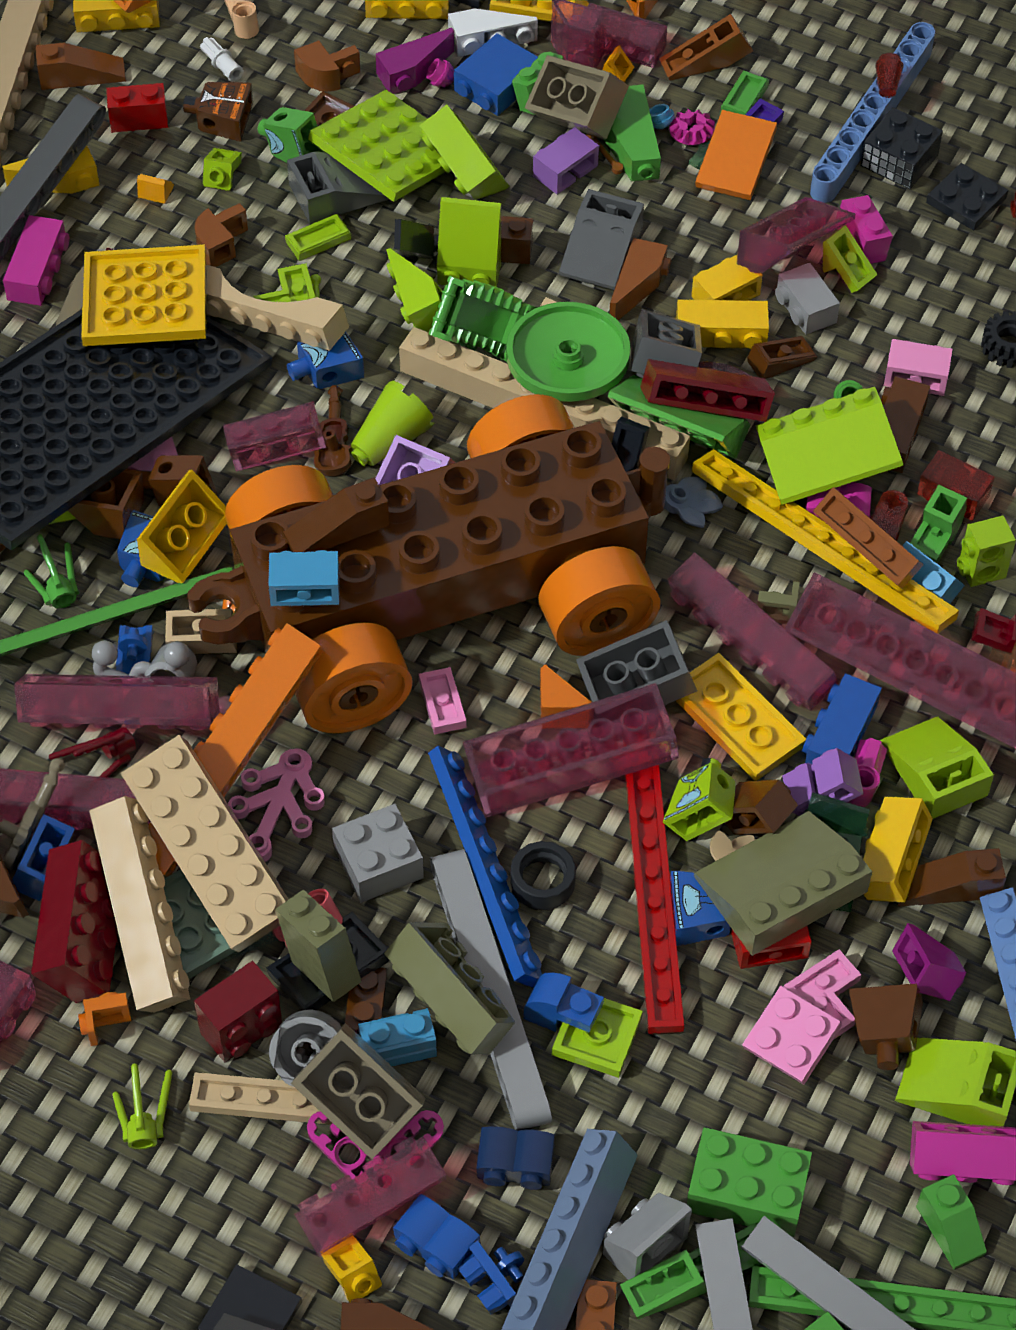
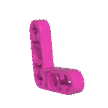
(412, 1126)

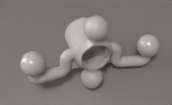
(172, 657)

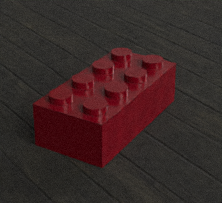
(75, 924)

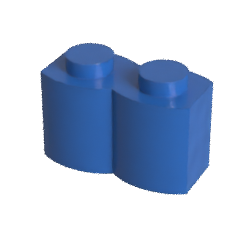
(435, 1236)

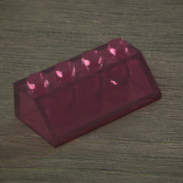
(788, 233)

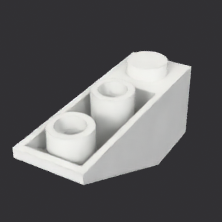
(477, 26)

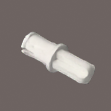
(222, 59)

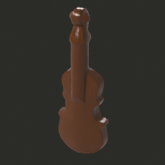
(336, 456)

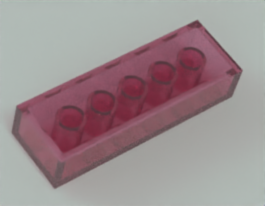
(571, 749)

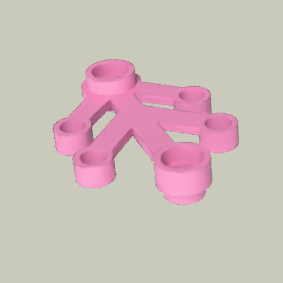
(279, 797)

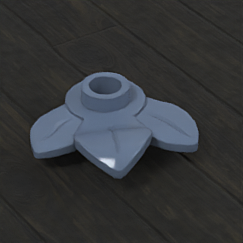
(691, 500)

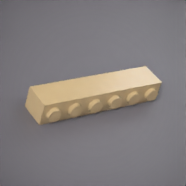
(140, 905)

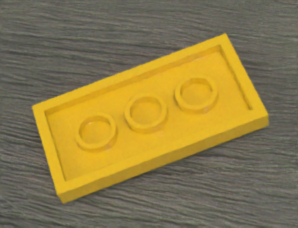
(740, 718)

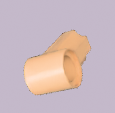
(244, 18)

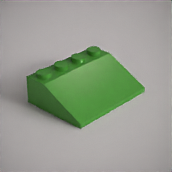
(707, 429)

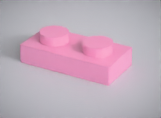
(442, 700)

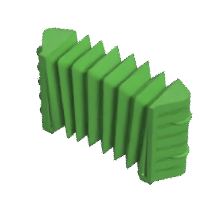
(477, 315)

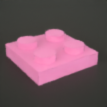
(792, 1035)

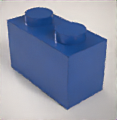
(32, 869)

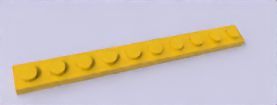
(822, 540)

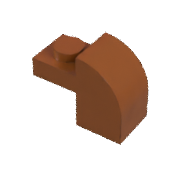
(325, 70)
(219, 232)

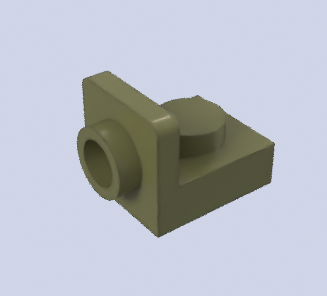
(779, 605)

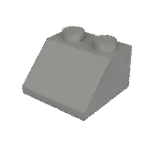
(648, 1235)

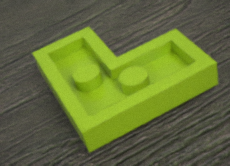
(294, 284)

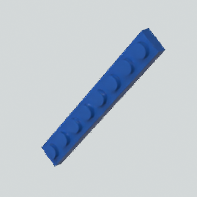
(486, 867)

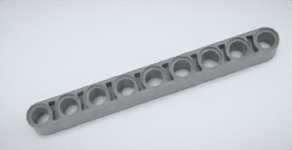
(471, 928)

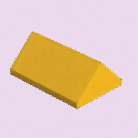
(182, 529)

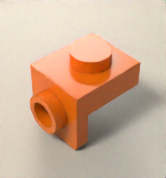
(103, 1011)

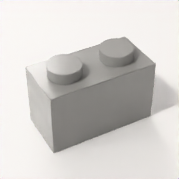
(807, 298)

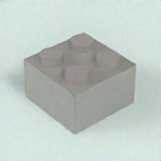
(378, 853)

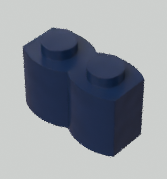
(515, 1157)

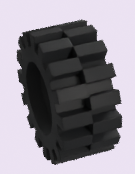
(994, 345)

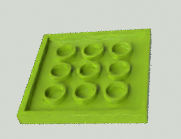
(381, 145)

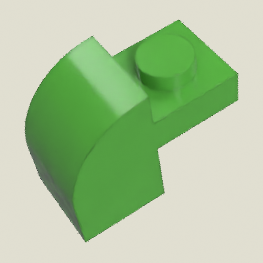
(940, 522)

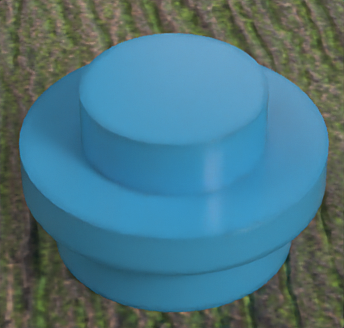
(661, 116)

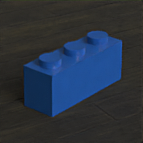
(846, 718)

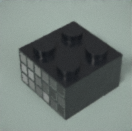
(901, 148)

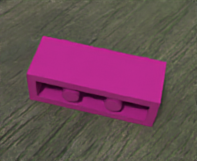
(35, 260)
(963, 1151)

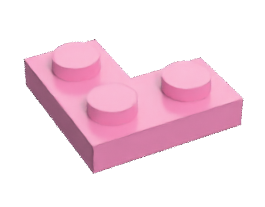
(824, 983)

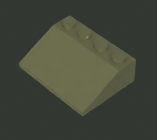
(784, 881)

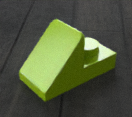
(846, 256)

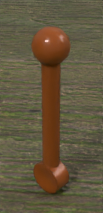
(617, 167)

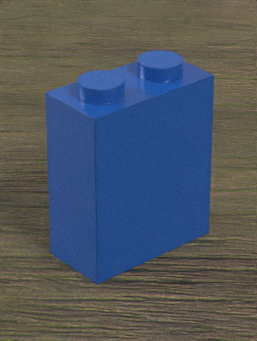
(489, 73)

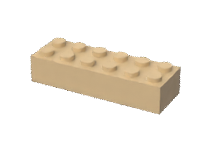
(207, 842)

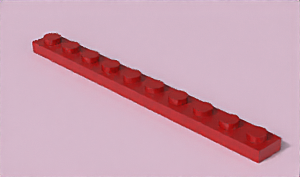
(654, 902)

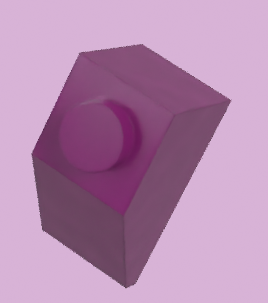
(928, 963)

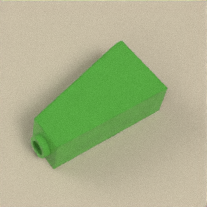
(634, 138)

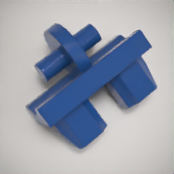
(133, 646)
(480, 1264)

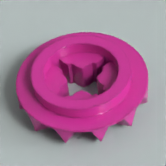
(698, 133)

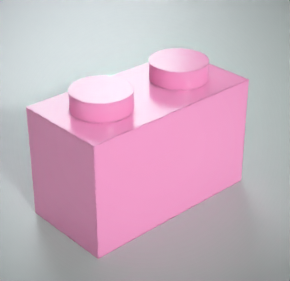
(920, 364)

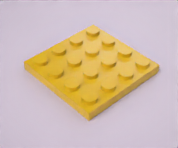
(144, 295)

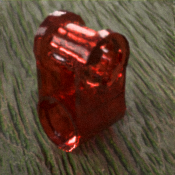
(890, 512)

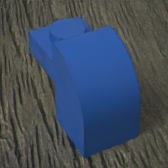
(559, 1001)

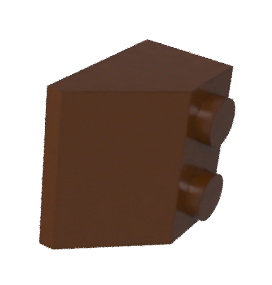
(110, 506)

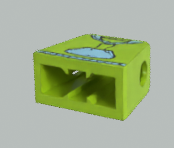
(701, 801)

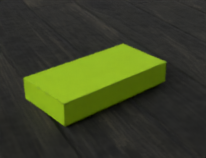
(318, 237)

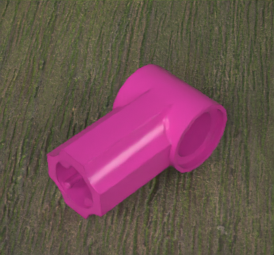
(870, 759)

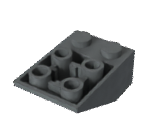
(328, 187)
(601, 238)

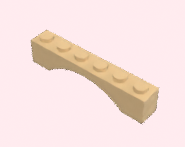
(307, 321)

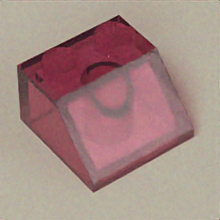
(578, 32)

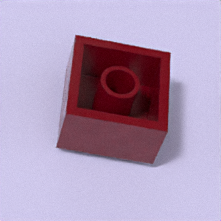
(238, 1012)

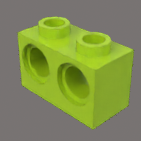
(986, 551)

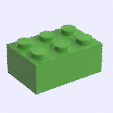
(748, 1180)

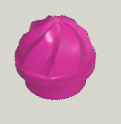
(440, 73)

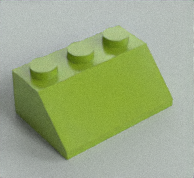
(462, 154)

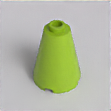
(390, 416)

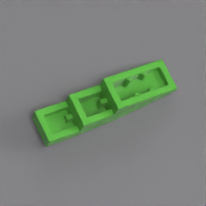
(676, 1279)

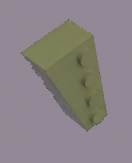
(450, 986)

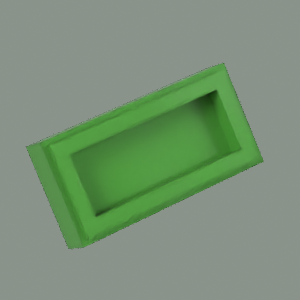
(745, 93)

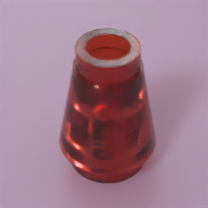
(888, 72)

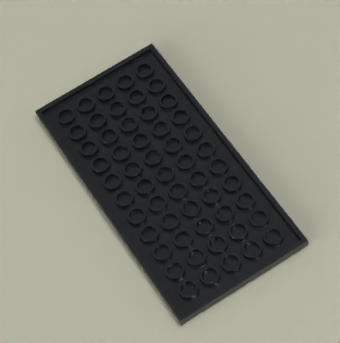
(92, 411)

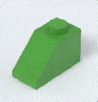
(952, 1221)

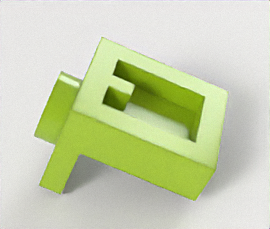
(219, 168)

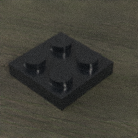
(967, 196)

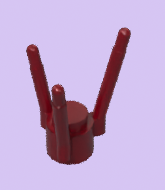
(114, 745)

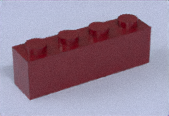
(707, 390)

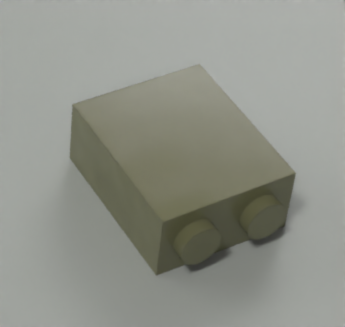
(318, 945)

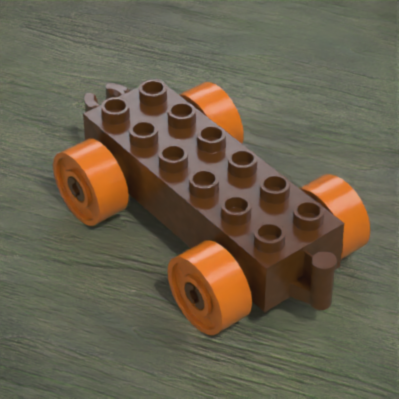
(520, 520)

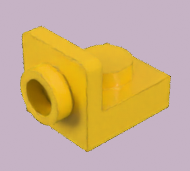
(352, 1268)

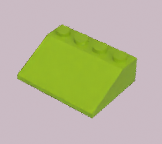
(829, 445)

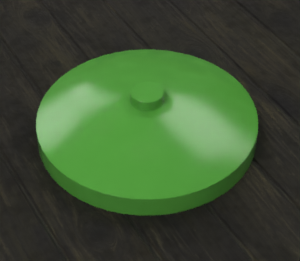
(568, 351)

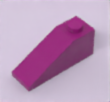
(408, 63)

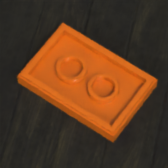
(736, 155)

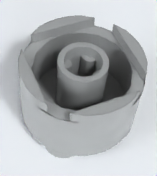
(295, 1030)

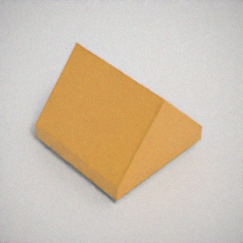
(618, 64)
(153, 188)

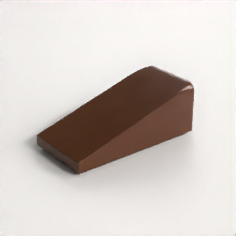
(779, 356)

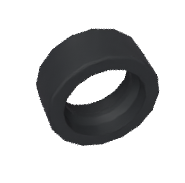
(543, 852)

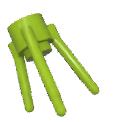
(142, 1130)

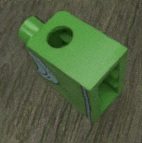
(289, 133)

